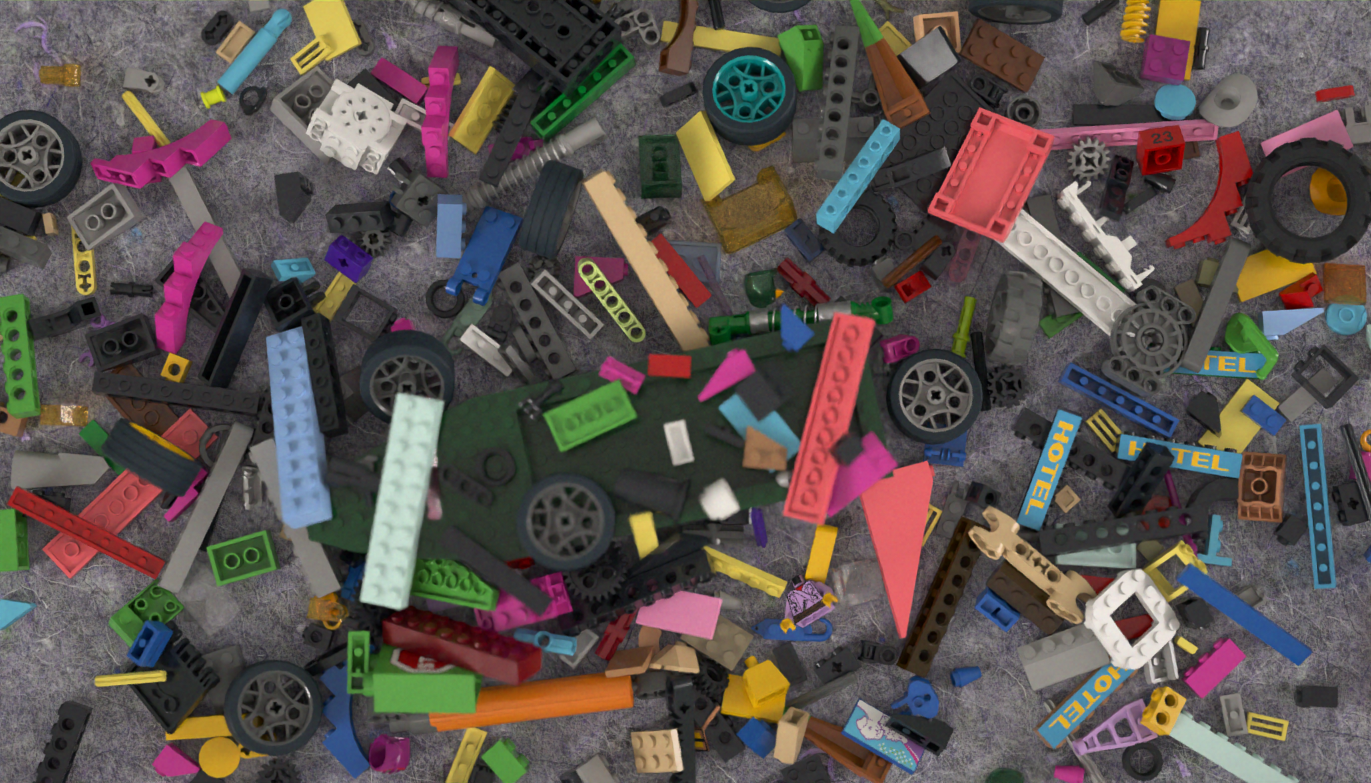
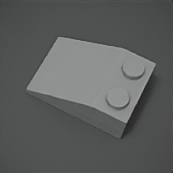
(105, 216)

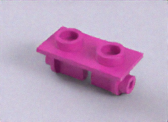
(616, 370)

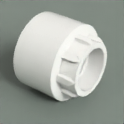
(719, 500)

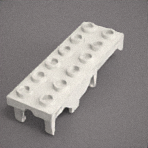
(1107, 247)

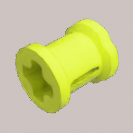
(213, 96)

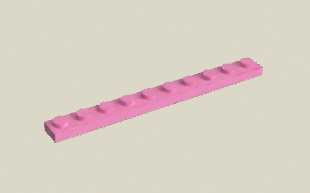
(1128, 133)

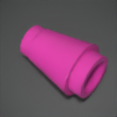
(1069, 774)

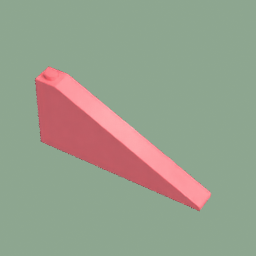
(896, 522)

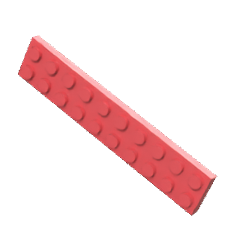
(828, 417)
(124, 499)

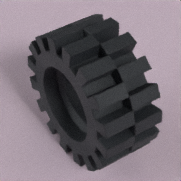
(711, 678)

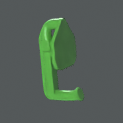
(1246, 338)

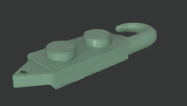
(470, 314)

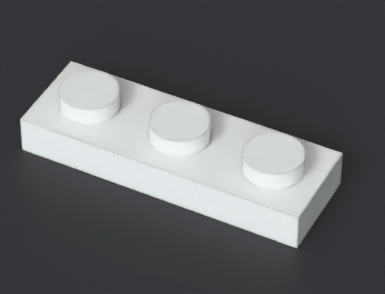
(485, 348)

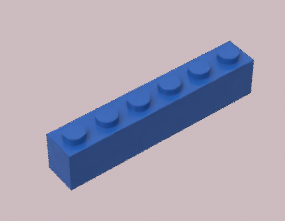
(1118, 400)

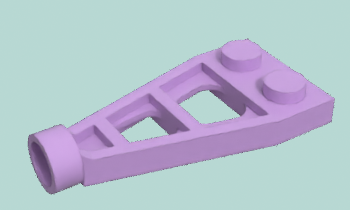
(1140, 733)

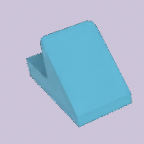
(290, 268)

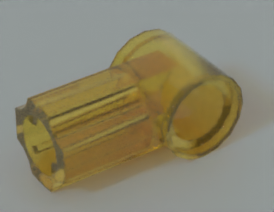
(67, 75)

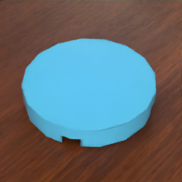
(1175, 101)
(1345, 318)

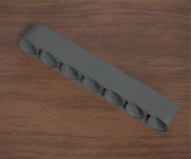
(1215, 303)

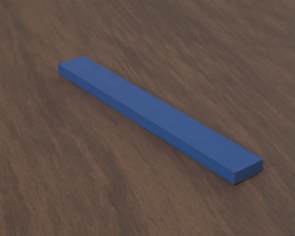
(1244, 614)

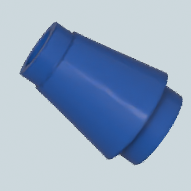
(964, 676)

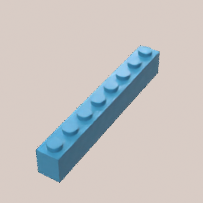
(1318, 506)

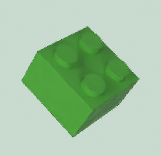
(506, 761)

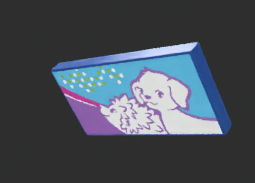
(868, 729)

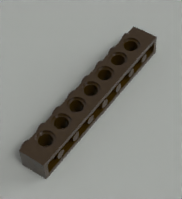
(935, 604)

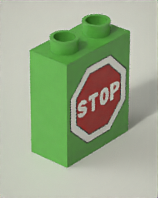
(419, 684)

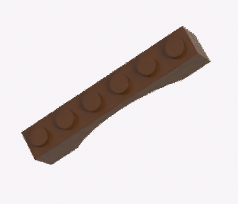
(677, 54)

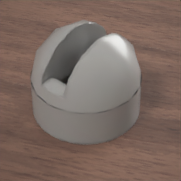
(784, 478)

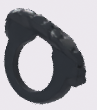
(250, 109)

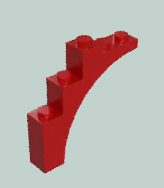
(1233, 170)

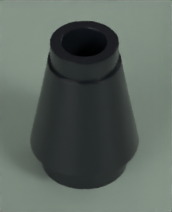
(1161, 182)

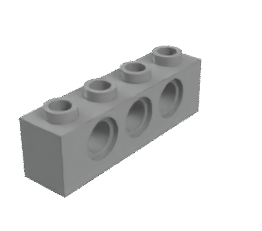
(566, 303)

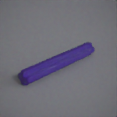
(758, 527)

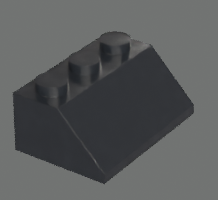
(293, 194)

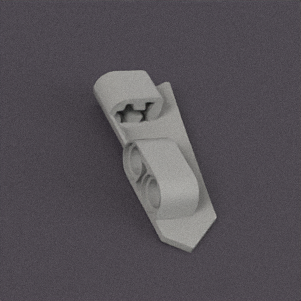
(55, 470)

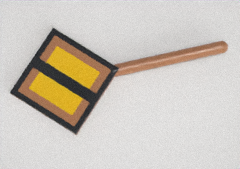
(699, 734)

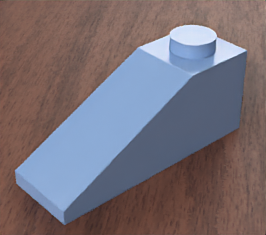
(1283, 321)

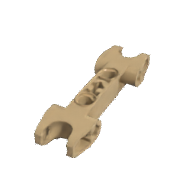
(1003, 541)

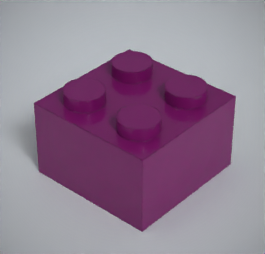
(1164, 59)

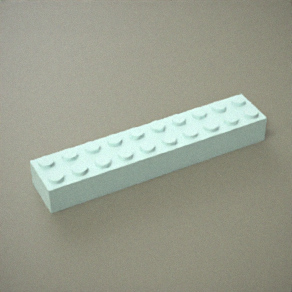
(402, 500)

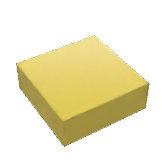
(1185, 645)

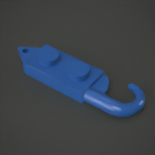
(771, 630)

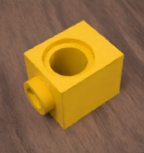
(173, 360)

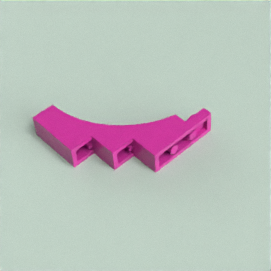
(139, 168)

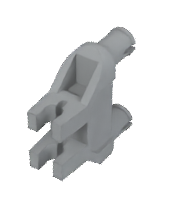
(1358, 132)

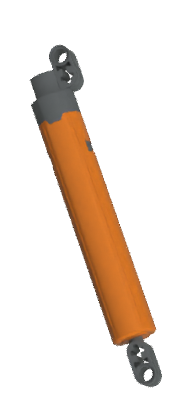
(533, 702)

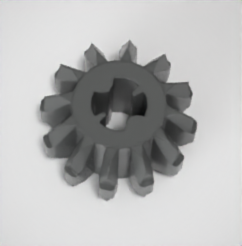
(367, 243)

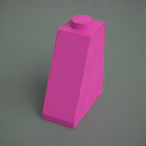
(613, 269)

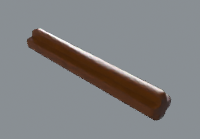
(911, 261)

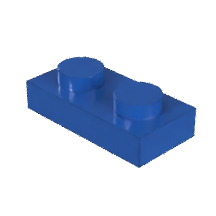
(1263, 415)

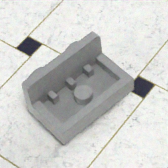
(1162, 665)

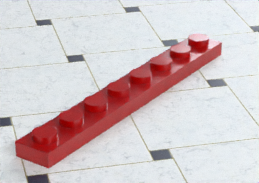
(86, 532)

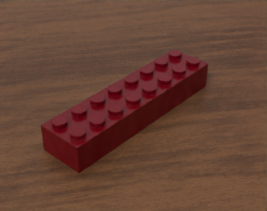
(462, 645)

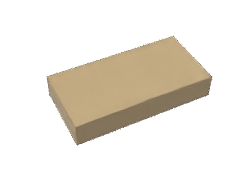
(235, 42)

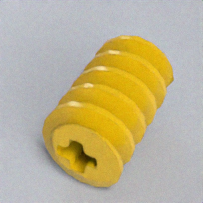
(1134, 21)

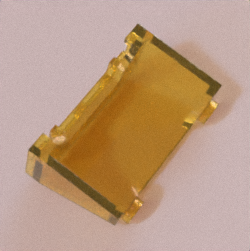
(751, 212)

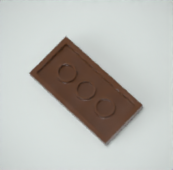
(1001, 55)
(149, 415)

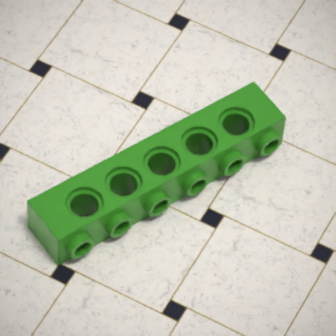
(30, 403)

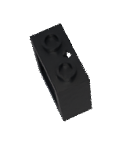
(349, 302)
(1348, 381)

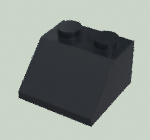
(765, 391)

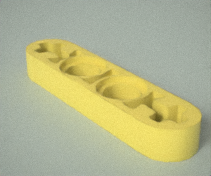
(79, 257)

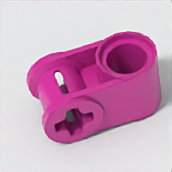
(899, 347)

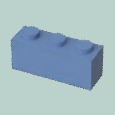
(450, 226)

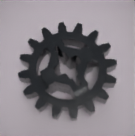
(1013, 381)
(279, 771)

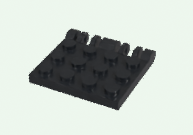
(183, 689)

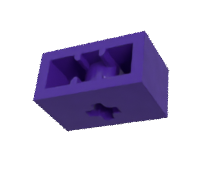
(348, 258)

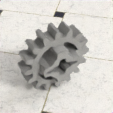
(1093, 152)

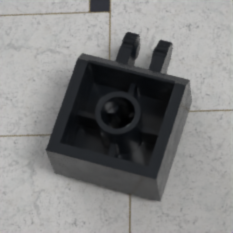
(291, 302)

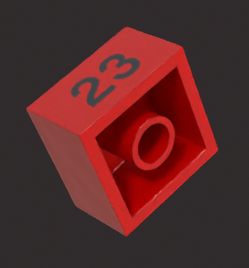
(1160, 150)

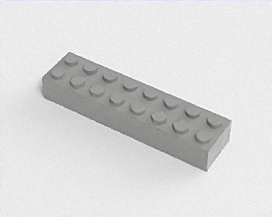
(315, 556)

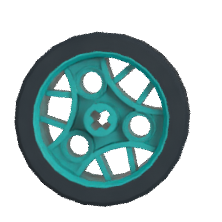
(750, 96)

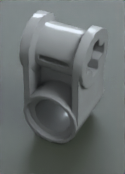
(140, 81)

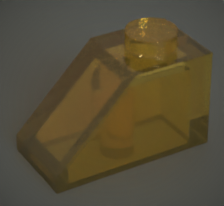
(64, 415)

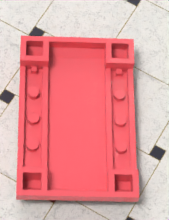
(992, 175)

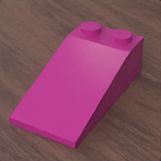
(861, 474)

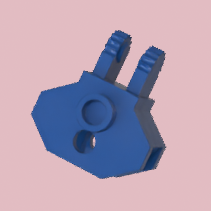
(916, 699)

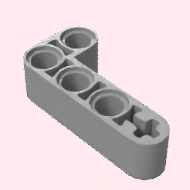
(639, 28)

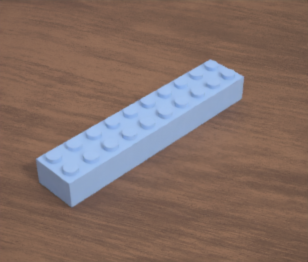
(297, 432)

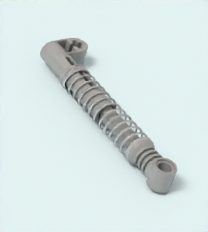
(563, 146)

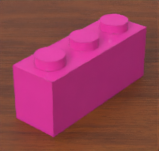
(1213, 667)

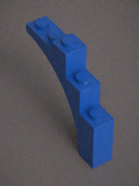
(343, 741)

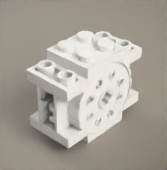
(356, 127)

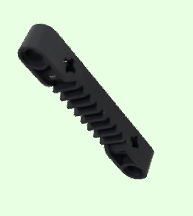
(680, 694)

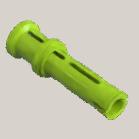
(961, 336)

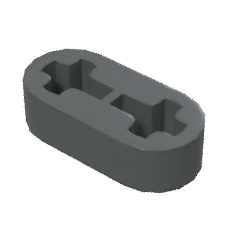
(367, 39)
(524, 344)

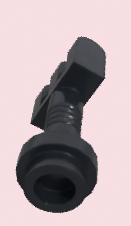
(555, 386)
(352, 558)

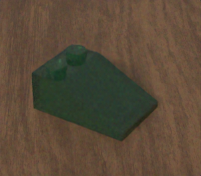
(660, 166)

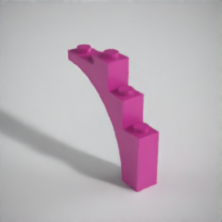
(437, 103)
(179, 288)

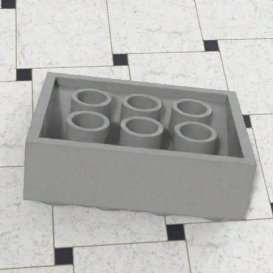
(299, 102)

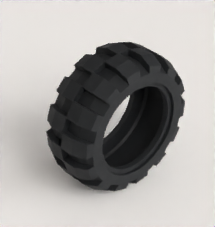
(1317, 153)

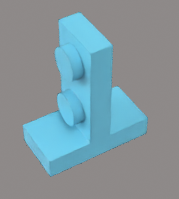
(1212, 543)

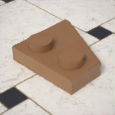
(763, 451)

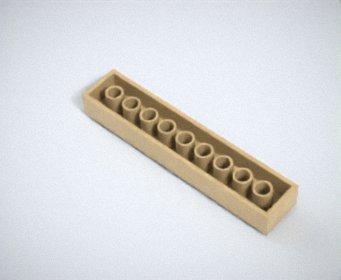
(644, 261)

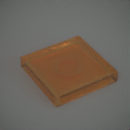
(1344, 284)

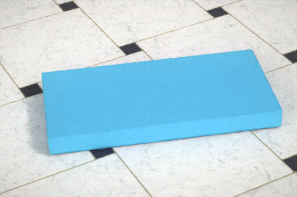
(771, 426)

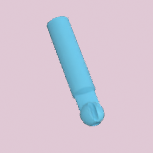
(255, 51)

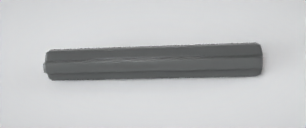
(823, 691)

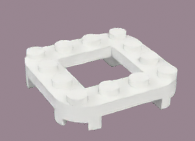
(1163, 624)

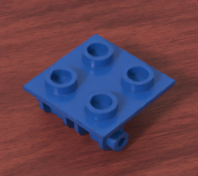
(948, 453)

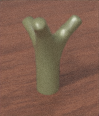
(888, 7)

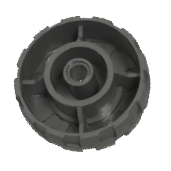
(1013, 317)

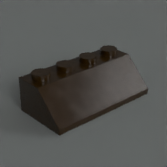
(1024, 596)

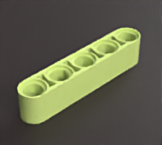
(616, 308)

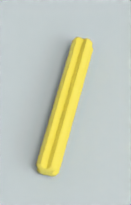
(145, 118)
(130, 678)

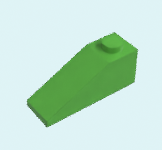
(357, 660)

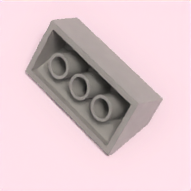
(1062, 656)
(597, 771)

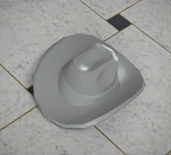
(1230, 101)

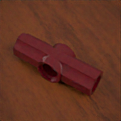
(802, 283)
(614, 636)

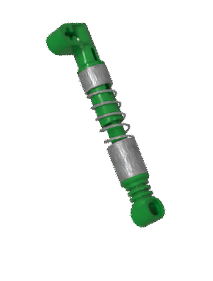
(764, 321)

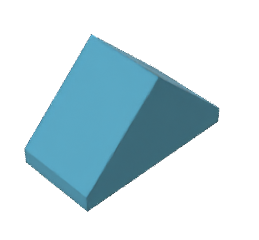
(13, 610)

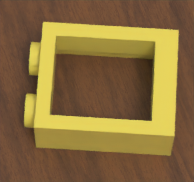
(1186, 554)

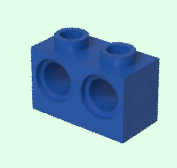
(996, 609)

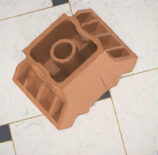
(1262, 487)

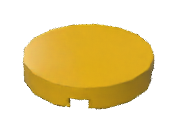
(219, 757)

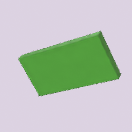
(590, 415)

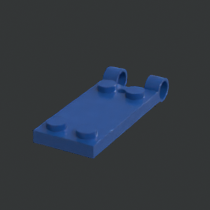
(486, 253)

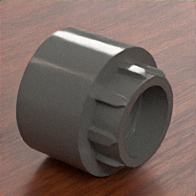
(1025, 103)

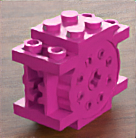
(512, 613)

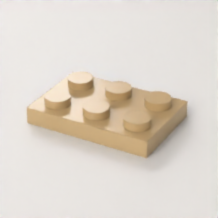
(656, 751)

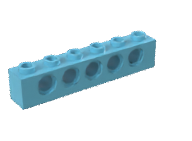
(858, 176)

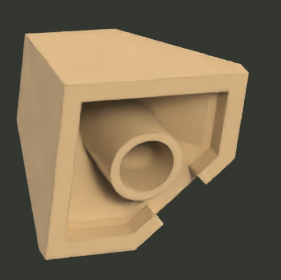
(676, 658)

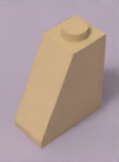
(790, 735)

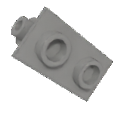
(251, 487)

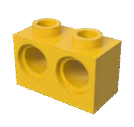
(1166, 713)

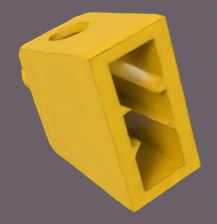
(763, 681)

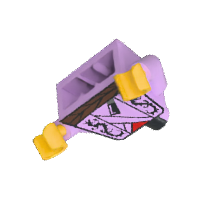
(807, 603)

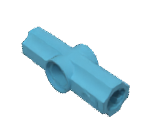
(557, 643)

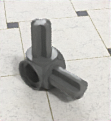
(870, 92)

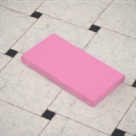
(1323, 128)
(683, 614)

